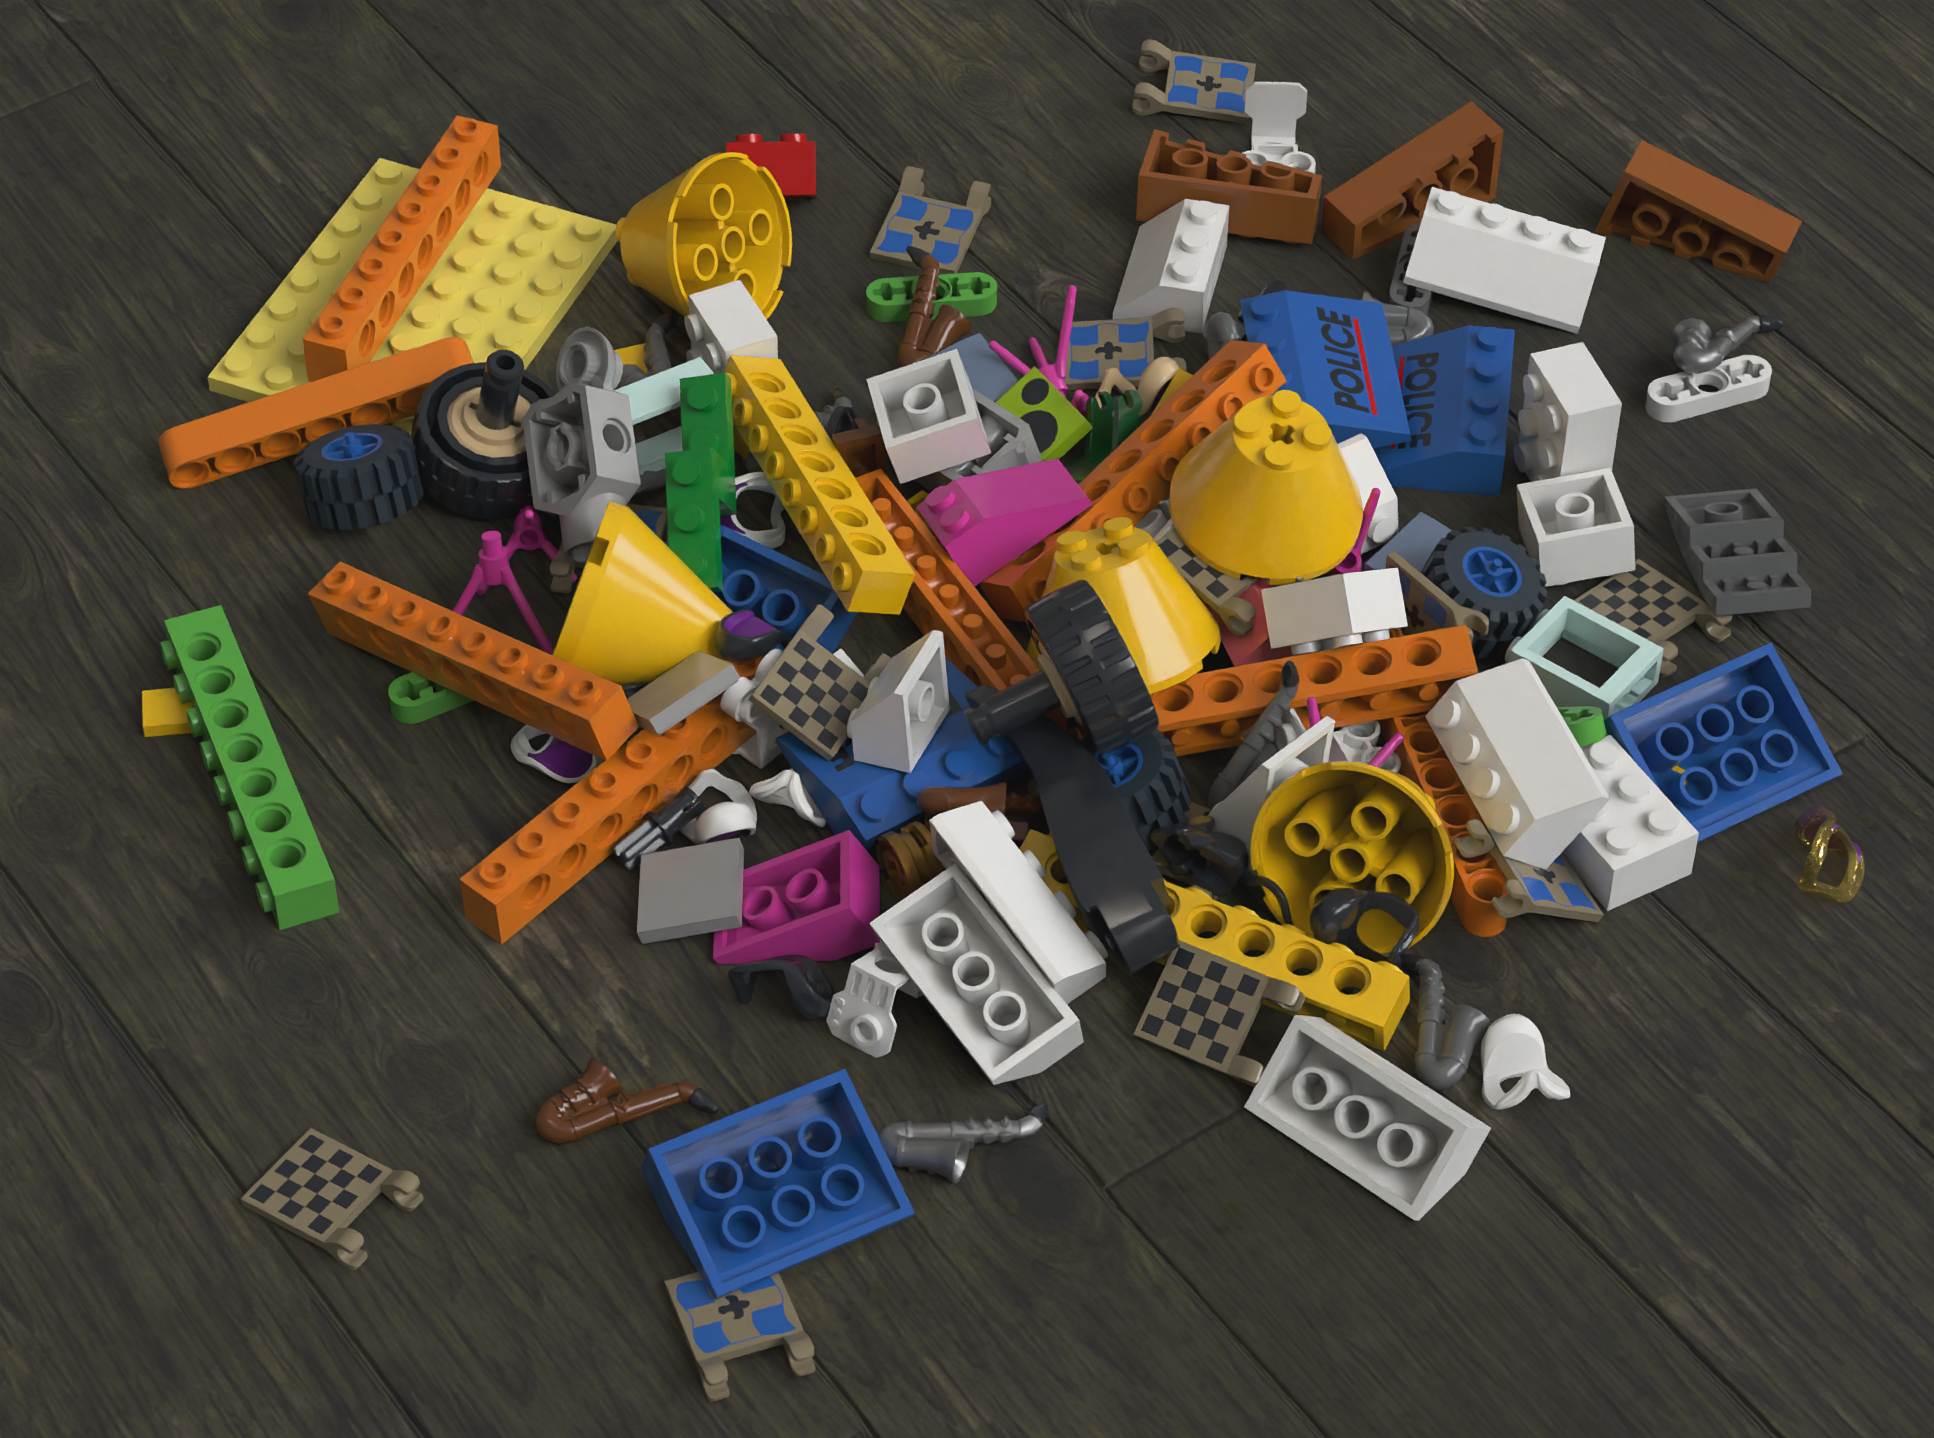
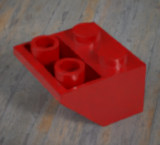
(789, 161)

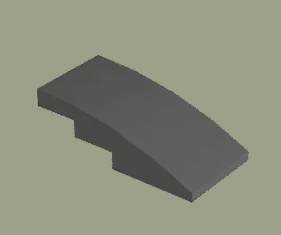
(1737, 552)

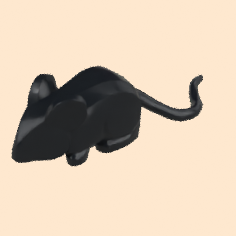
(1213, 858)

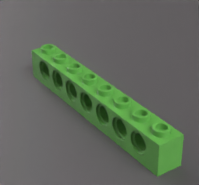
(249, 769)

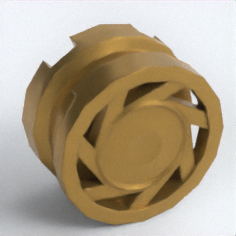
(908, 859)

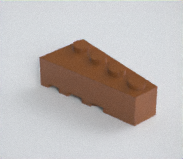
(1263, 199)

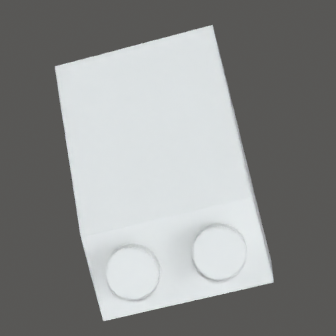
(1240, 809)

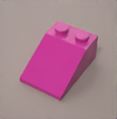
(1001, 514)
(806, 905)

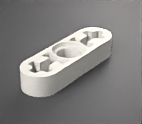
(1679, 397)

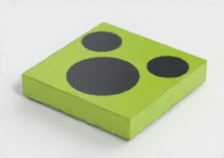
(1050, 415)

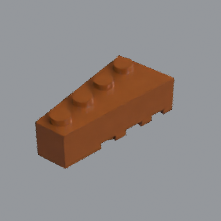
(1393, 193)
(1697, 215)

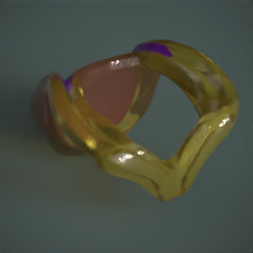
(1825, 838)

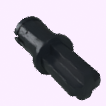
(658, 828)

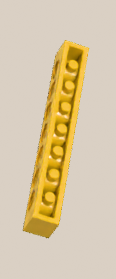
(817, 487)
(1364, 1016)

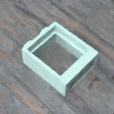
(656, 396)
(1634, 656)

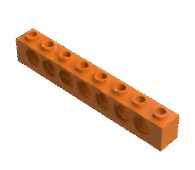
(404, 250)
(1143, 465)
(946, 599)
(475, 660)
(1348, 682)
(595, 815)

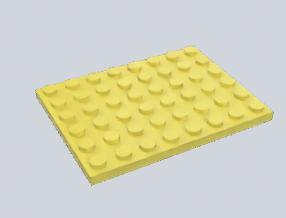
(494, 286)

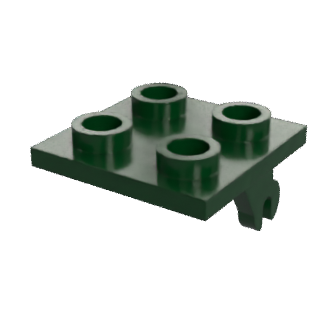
(1106, 431)

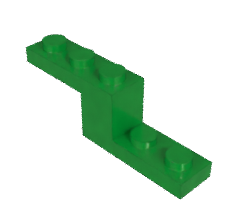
(702, 476)

